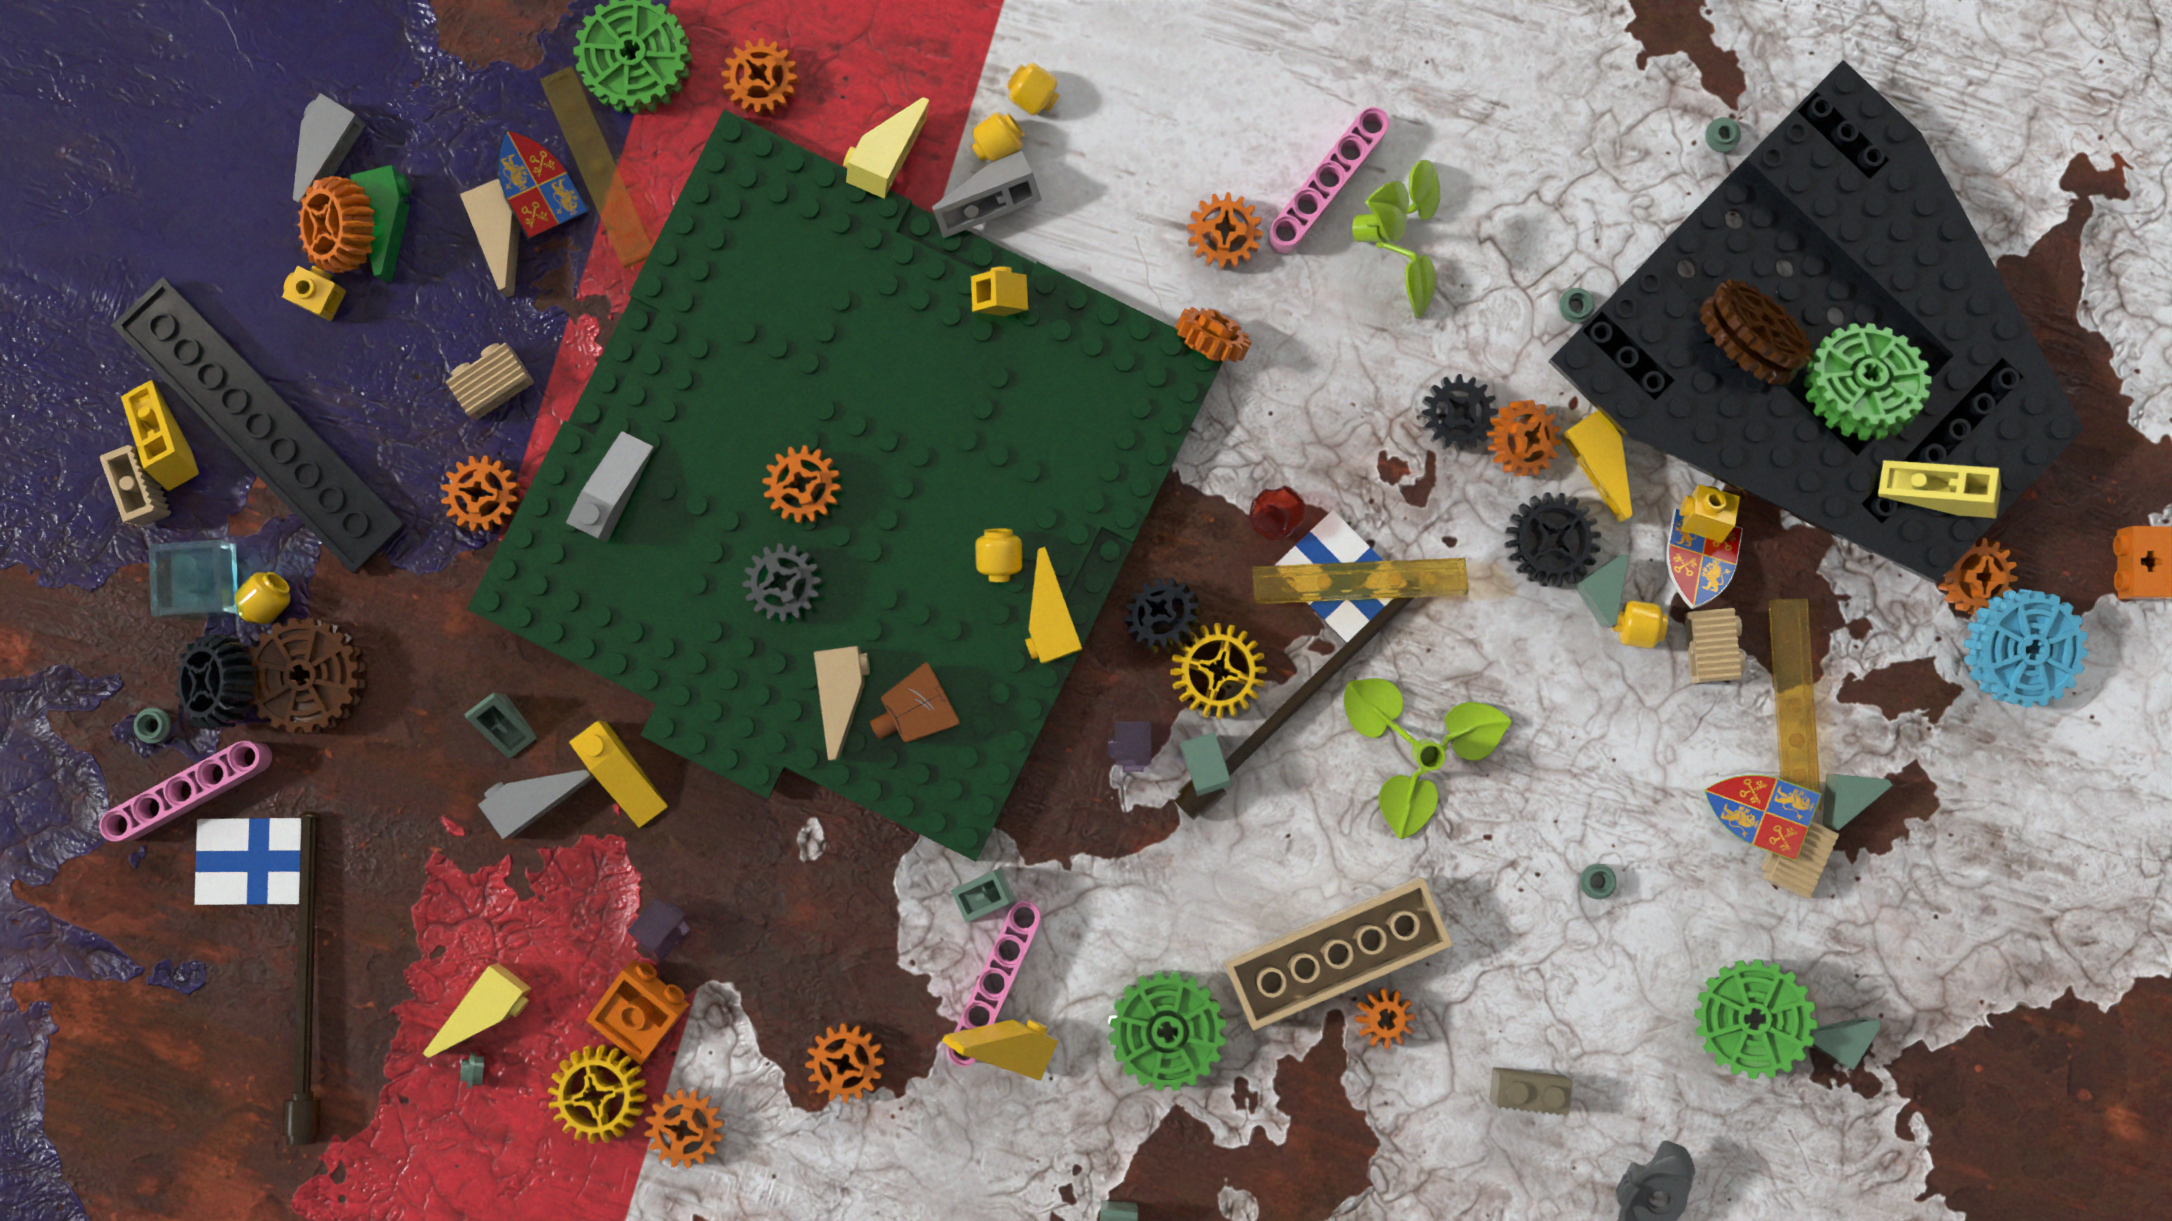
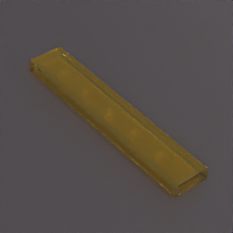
(597, 166)
(1359, 580)
(1794, 693)

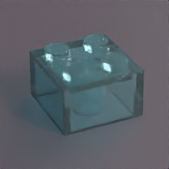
(193, 579)

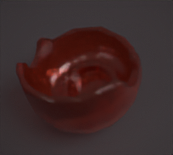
(1277, 513)

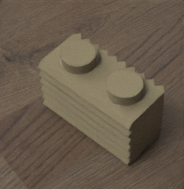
(1531, 1091)

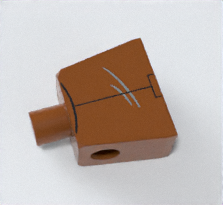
(916, 708)

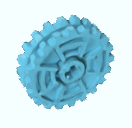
(2026, 647)

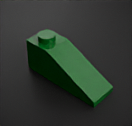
(391, 205)

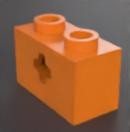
(2150, 546)

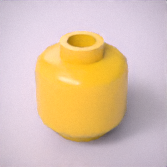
(1032, 89)
(997, 137)
(998, 554)
(262, 598)
(1641, 624)

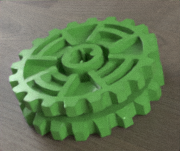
(607, 50)
(1867, 381)
(1775, 1041)
(1148, 1052)

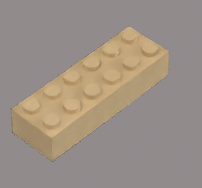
(1337, 952)

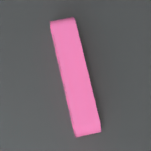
(1336, 166)
(169, 792)
(997, 964)

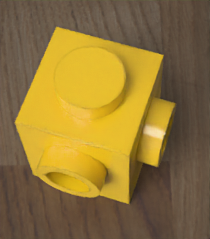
(313, 291)
(999, 292)
(1709, 512)

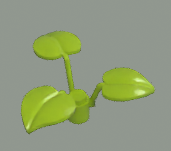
(1388, 223)
(1406, 801)

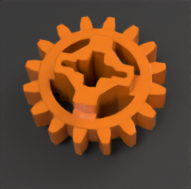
(769, 67)
(1237, 231)
(1213, 334)
(1526, 437)
(786, 488)
(480, 507)
(1992, 580)
(829, 1057)
(680, 1142)

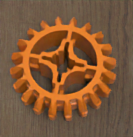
(336, 224)

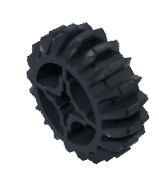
(1564, 551)
(215, 682)

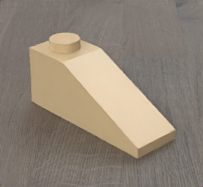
(496, 232)
(840, 688)

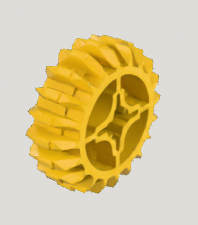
(1209, 700)
(599, 1110)

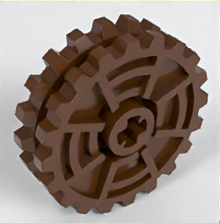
(1756, 332)
(332, 683)

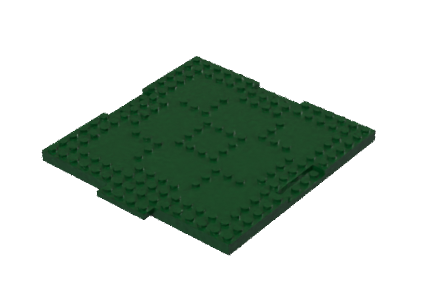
(847, 327)

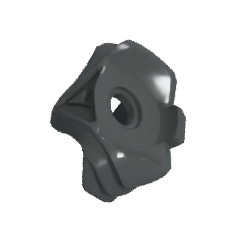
(1667, 1172)

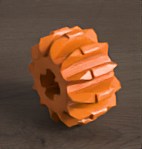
(1397, 1018)

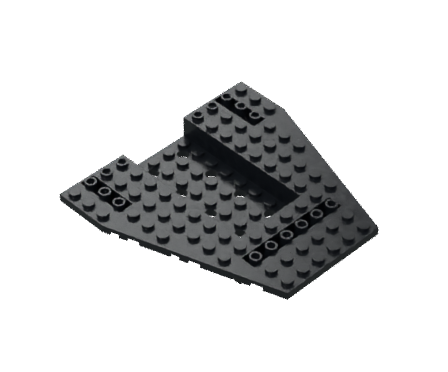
(1883, 239)

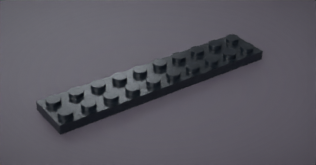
(259, 425)

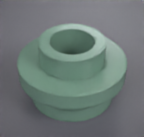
(1714, 140)
(1583, 298)
(142, 723)
(1608, 877)
(472, 1070)

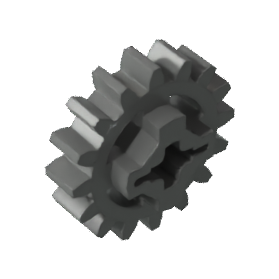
(775, 568)

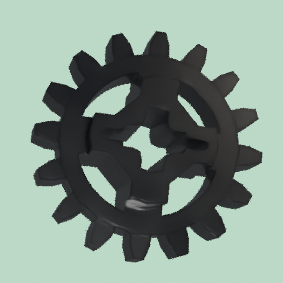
(1449, 404)
(1160, 629)

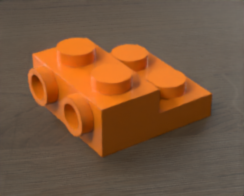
(638, 1010)

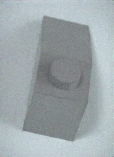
(324, 142)
(988, 194)
(610, 487)
(523, 802)

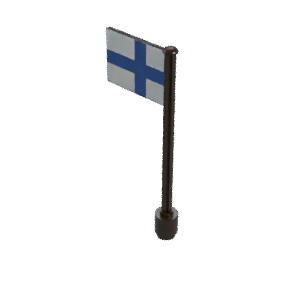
(1351, 620)
(272, 865)

